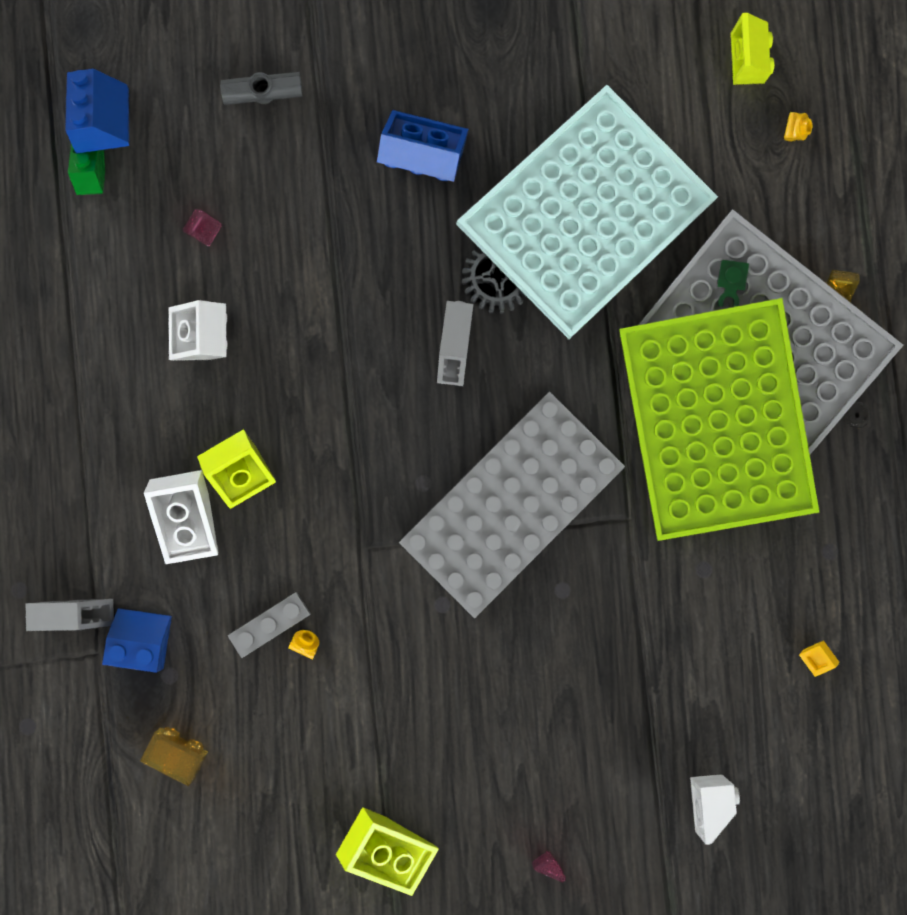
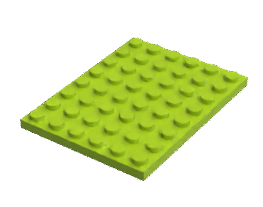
(719, 419)

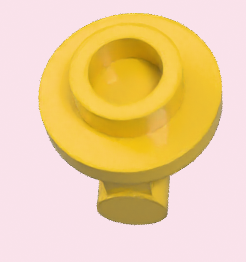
(798, 126)
(305, 643)

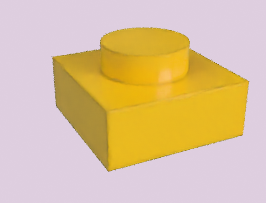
(819, 658)

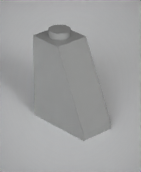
(454, 343)
(69, 615)

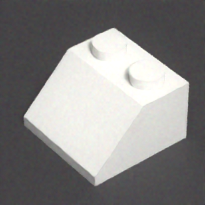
(197, 331)
(713, 805)

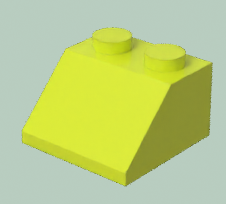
(751, 50)
(236, 469)

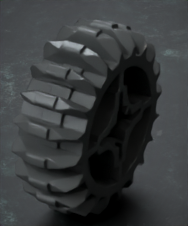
(485, 280)

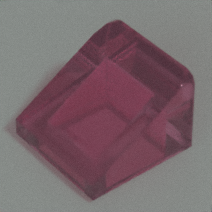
(202, 227)
(549, 866)

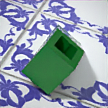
(87, 171)

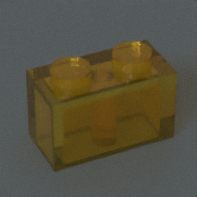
(174, 755)

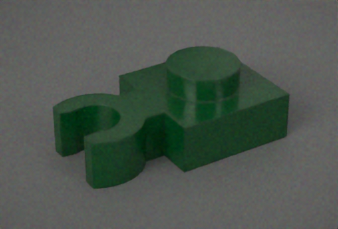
(732, 278)

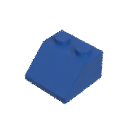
(137, 640)

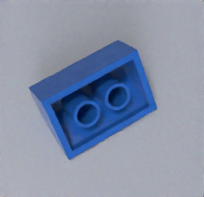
(96, 111)
(422, 146)

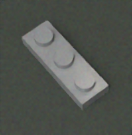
(269, 624)

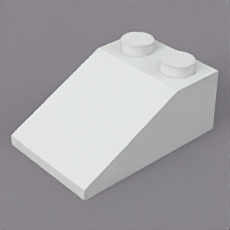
(182, 516)

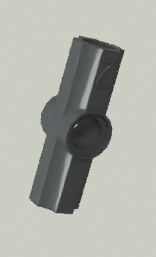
(244, 89)

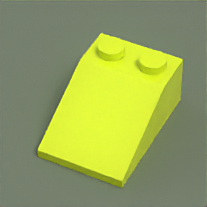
(385, 852)

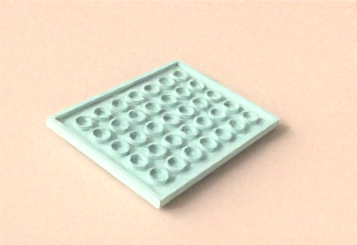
(586, 211)

